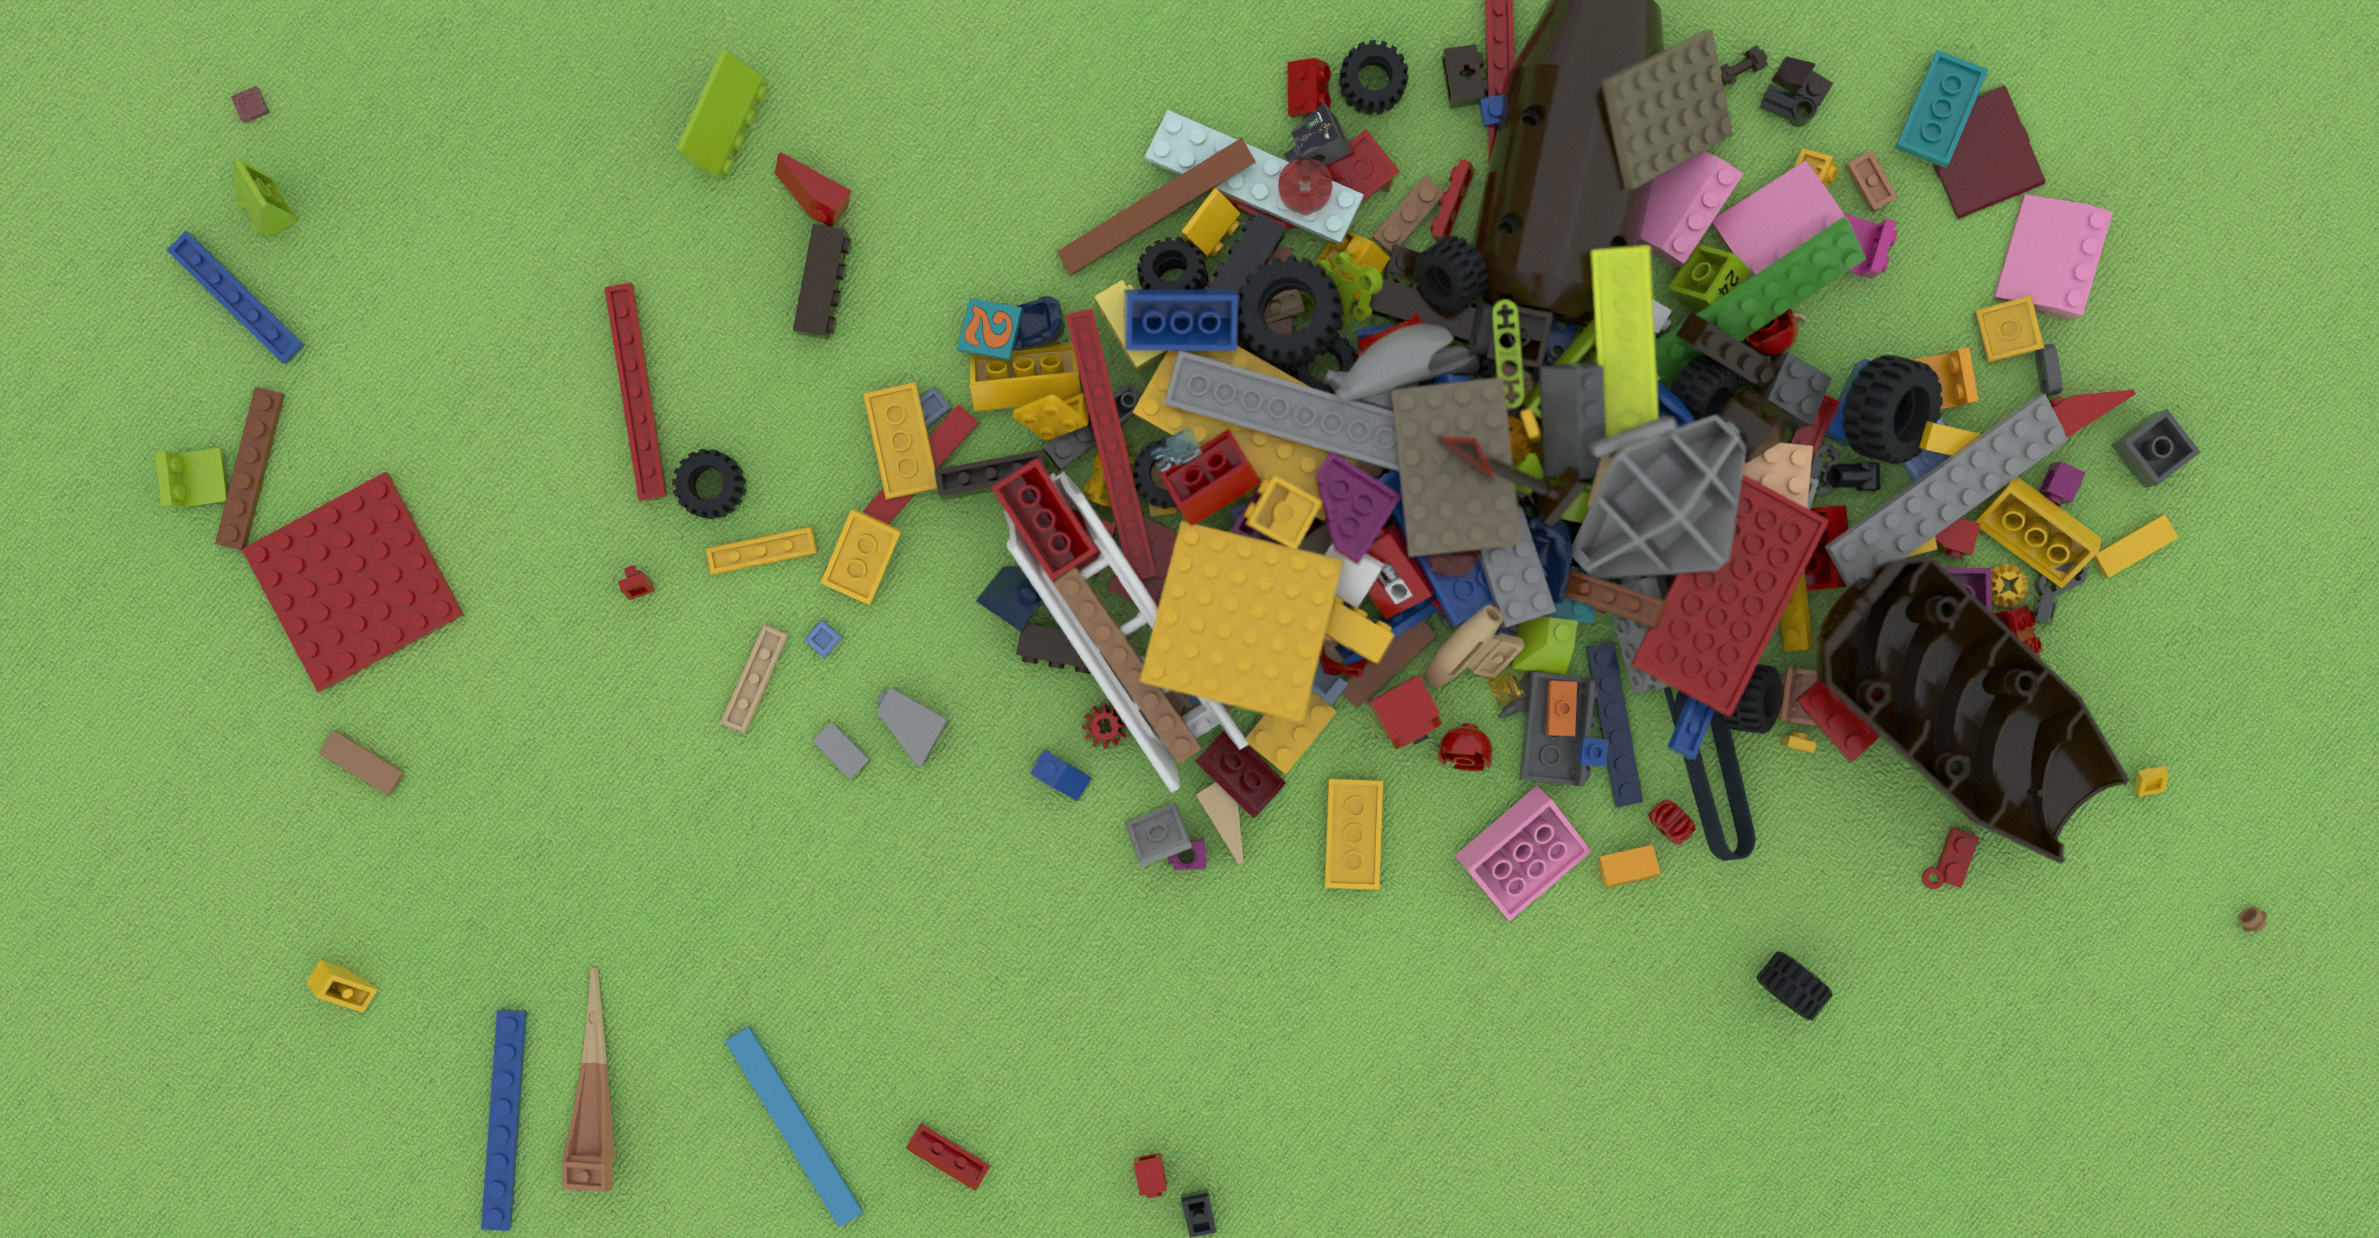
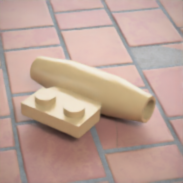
(1474, 647)

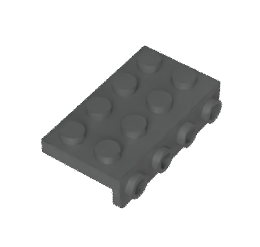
(1551, 756)

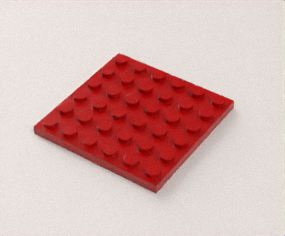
(352, 582)

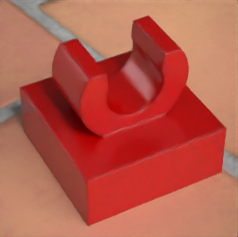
(635, 584)

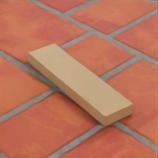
(754, 678)

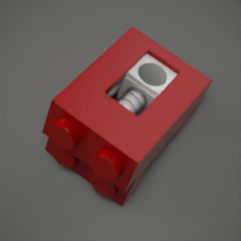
(1392, 550)

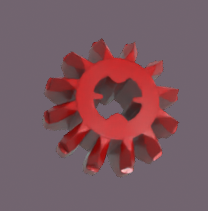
(1096, 728)
(1672, 821)

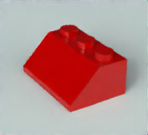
(1210, 478)
(1821, 570)

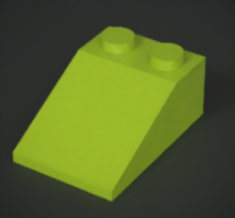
(261, 199)

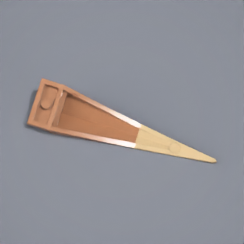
(590, 1136)

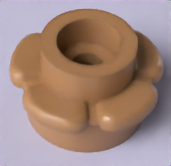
(2253, 919)

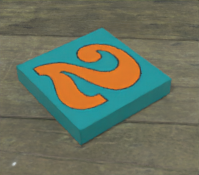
(990, 329)

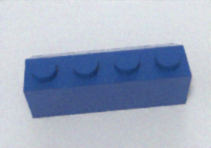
(1180, 319)

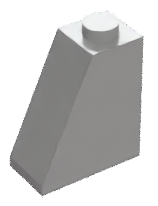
(911, 723)

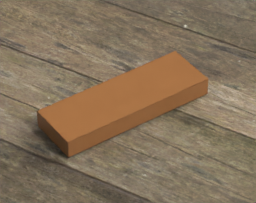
(361, 762)

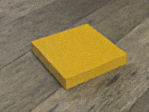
(2010, 329)

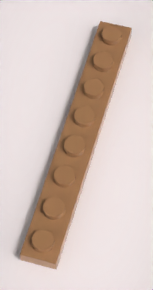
(1126, 664)

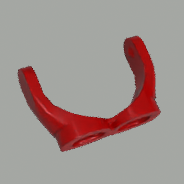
(1351, 670)

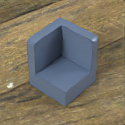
(1327, 686)

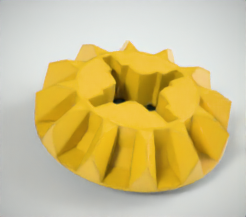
(2019, 585)

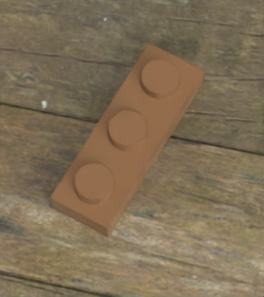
(1408, 214)

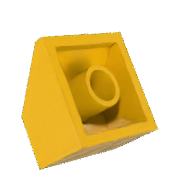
(1212, 224)

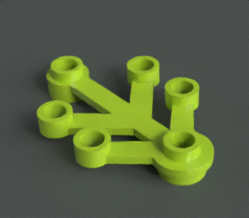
(1367, 281)

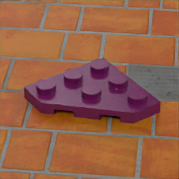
(1353, 506)

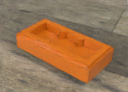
(1561, 708)

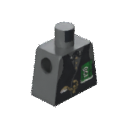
(1319, 138)

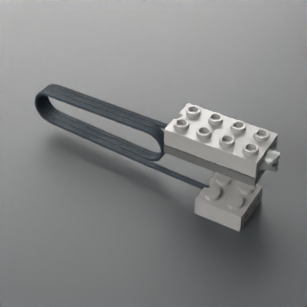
(1630, 637)

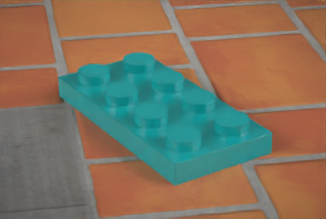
(1941, 109)

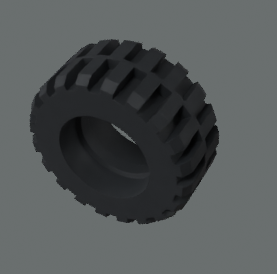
(1279, 278)
(1891, 408)

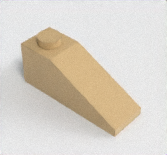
(1225, 816)

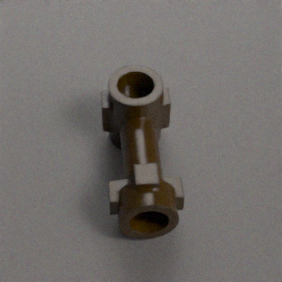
(1754, 59)

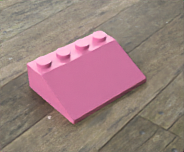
(1685, 205)
(1778, 218)
(2053, 255)
(1523, 853)

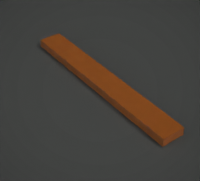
(1156, 206)

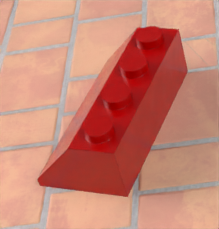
(1044, 519)

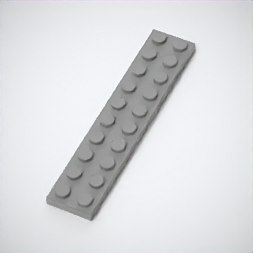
(1283, 410)
(1949, 490)

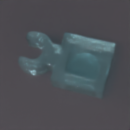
(1180, 449)

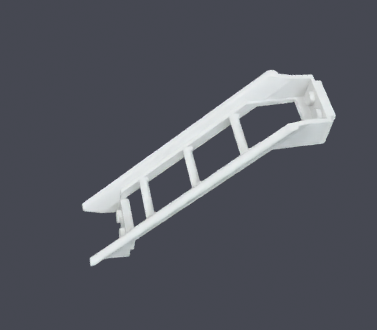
(1199, 719)

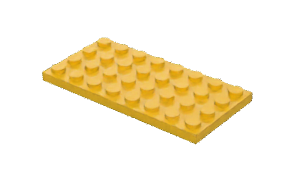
(1266, 453)

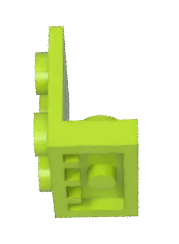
(191, 478)

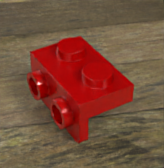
(1307, 86)

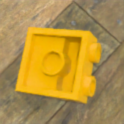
(1282, 511)

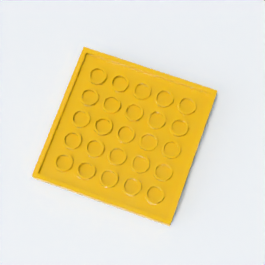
(1241, 621)

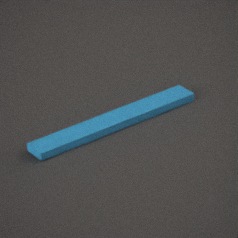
(794, 1126)

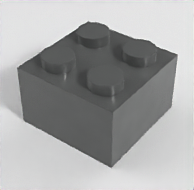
(1796, 389)
(2156, 448)

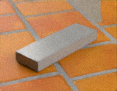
(1632, 436)

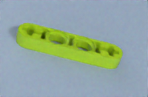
(1511, 354)

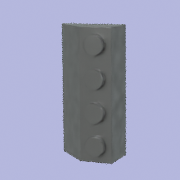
(1571, 417)

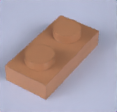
(1871, 181)

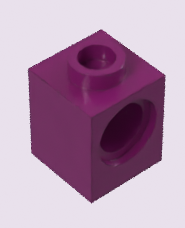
(2061, 483)
(1198, 862)

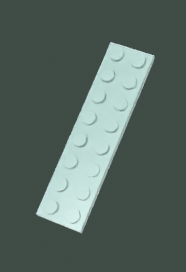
(1185, 143)

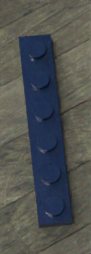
(1614, 724)

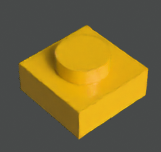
(1799, 742)
(2151, 781)

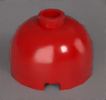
(1775, 336)
(1466, 747)

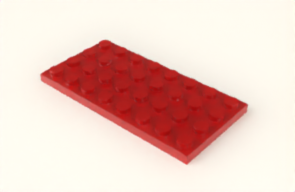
(1725, 617)

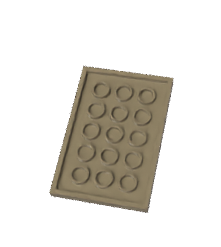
(1667, 108)
(1443, 498)

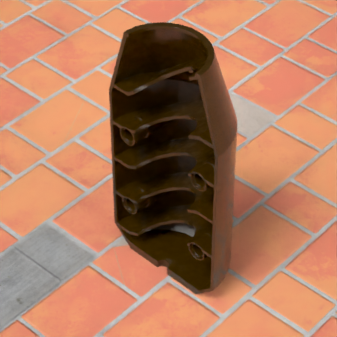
(1562, 176)
(1965, 702)

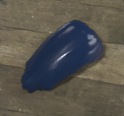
(1040, 323)
(1554, 552)

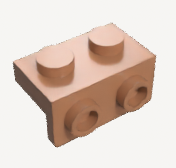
(1795, 683)

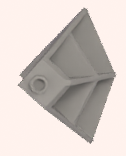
(1666, 505)

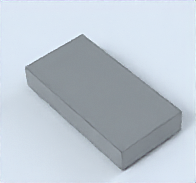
(841, 750)

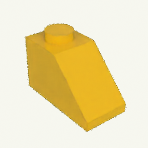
(340, 986)

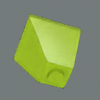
(1547, 645)

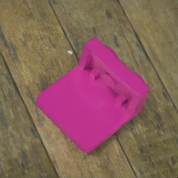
(1874, 242)

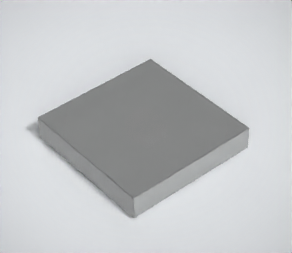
(1158, 835)

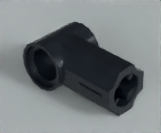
(1785, 103)
(1862, 476)

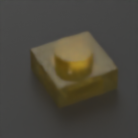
(1505, 687)

